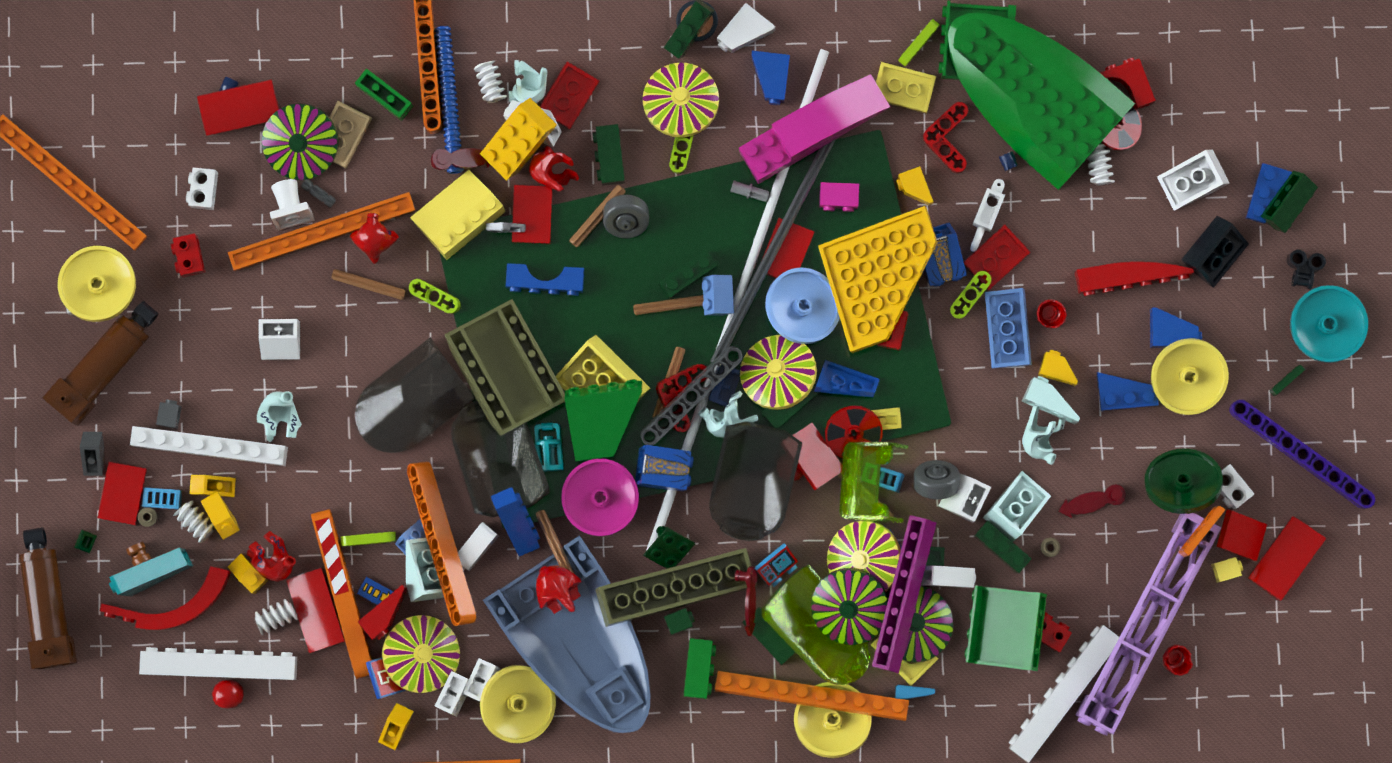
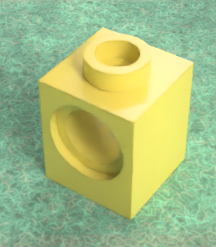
(1227, 569)

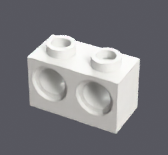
(207, 188)
(1235, 483)
(481, 674)
(452, 694)

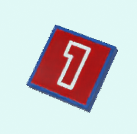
(380, 680)

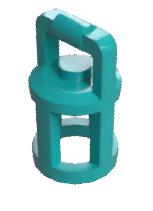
(548, 446)

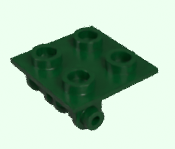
(668, 548)

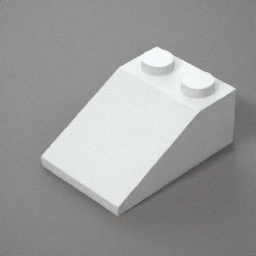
(1193, 179)

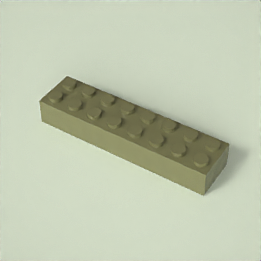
(672, 587)

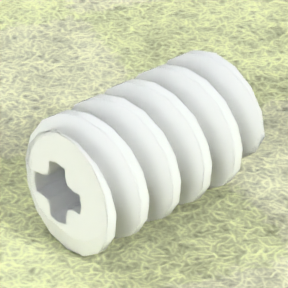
(489, 82)
(1099, 166)
(195, 521)
(275, 616)

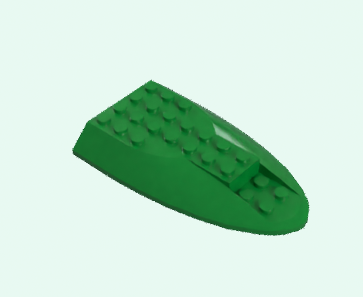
(1034, 92)

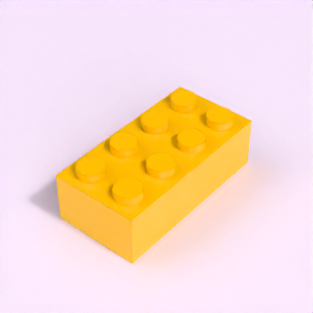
(518, 139)

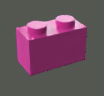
(839, 195)

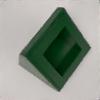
(85, 541)

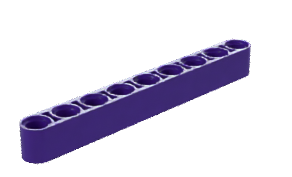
(1311, 455)

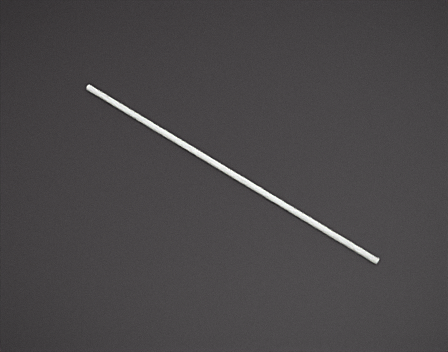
(742, 287)

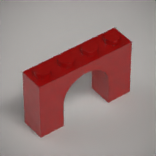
(1134, 79)

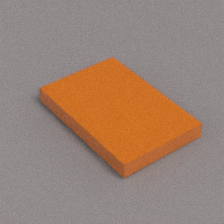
(1201, 531)

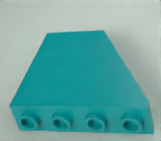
(150, 572)

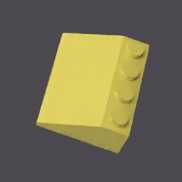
(458, 214)
(596, 365)

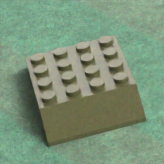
(505, 367)

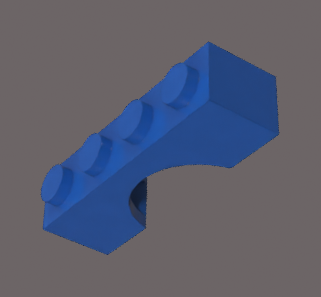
(569, 281)

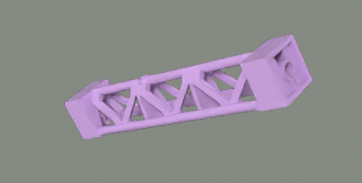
(1100, 710)

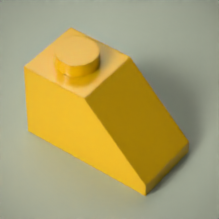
(914, 185)
(1057, 368)
(208, 484)
(220, 515)
(247, 574)
(395, 726)

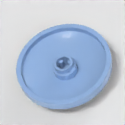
(802, 306)

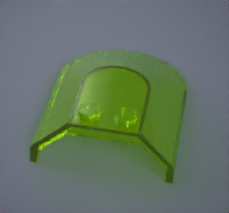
(792, 619)

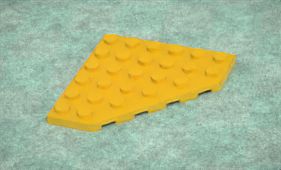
(876, 274)

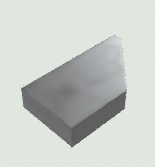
(505, 227)

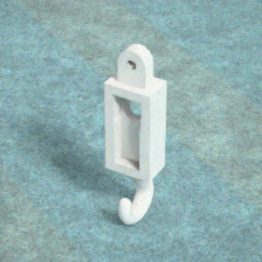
(986, 214)

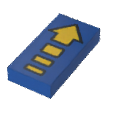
(373, 591)

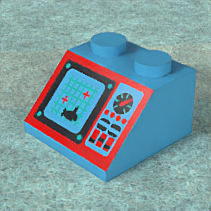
(776, 565)

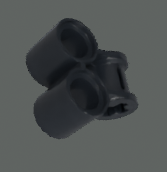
(1304, 272)

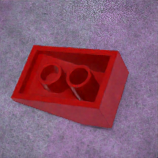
(382, 616)

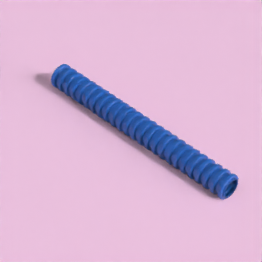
(448, 92)

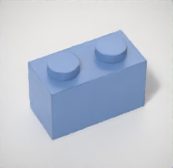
(718, 295)

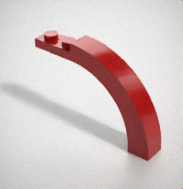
(198, 605)

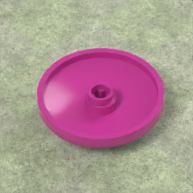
(600, 497)

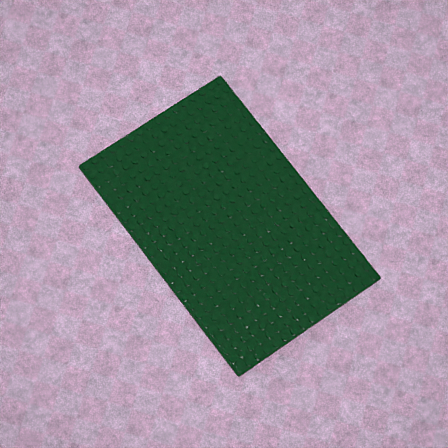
(684, 220)

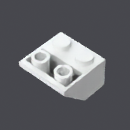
(279, 339)
(968, 499)

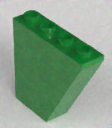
(600, 417)

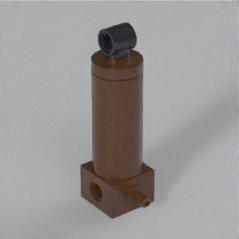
(76, 392)
(45, 604)

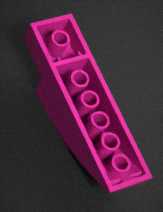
(813, 127)

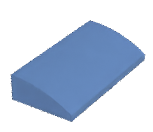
(1008, 328)

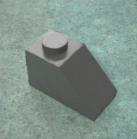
(92, 453)

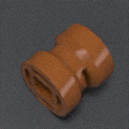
(138, 553)

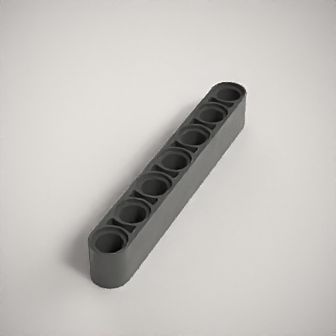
(694, 386)

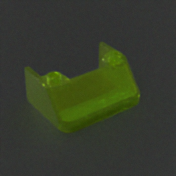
(861, 481)

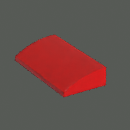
(238, 107)
(1286, 558)
(316, 610)

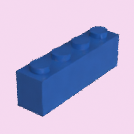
(515, 521)

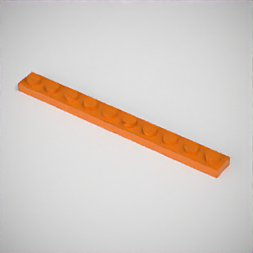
(71, 184)
(319, 232)
(812, 695)

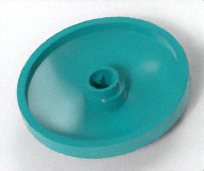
(1329, 324)

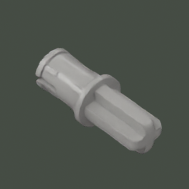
(750, 191)

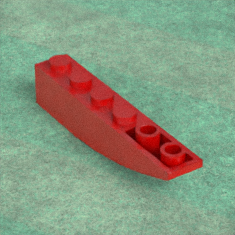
(1126, 275)

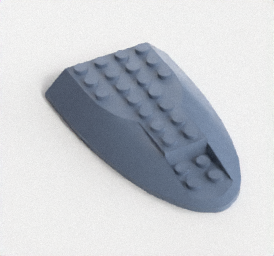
(573, 653)

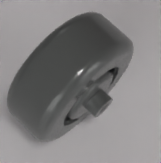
(626, 216)
(936, 479)

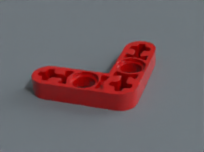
(941, 140)
(666, 398)

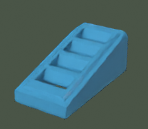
(898, 482)
(177, 498)
(908, 692)

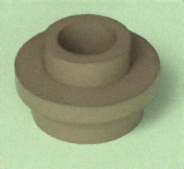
(153, 517)
(1054, 542)

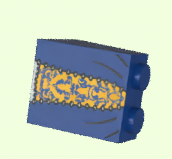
(946, 260)
(663, 468)

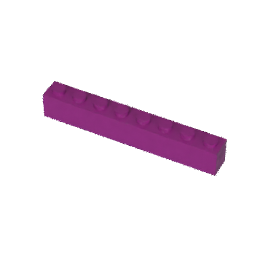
(904, 594)

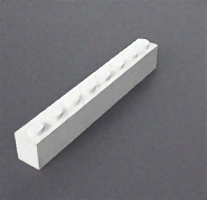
(208, 446)
(218, 665)
(1064, 694)

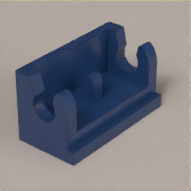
(725, 388)

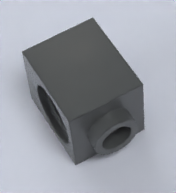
(169, 414)

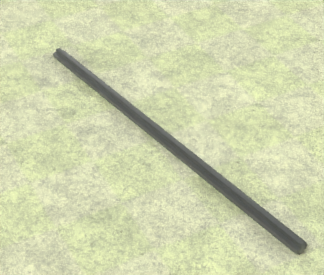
(773, 249)

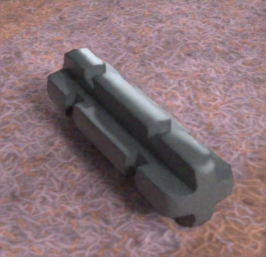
(318, 193)

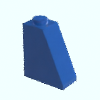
(772, 75)
(1169, 329)

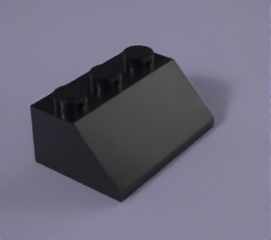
(1215, 251)

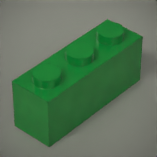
(384, 94)
(699, 668)

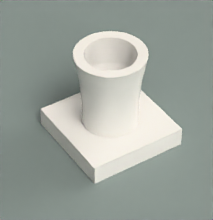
(290, 210)

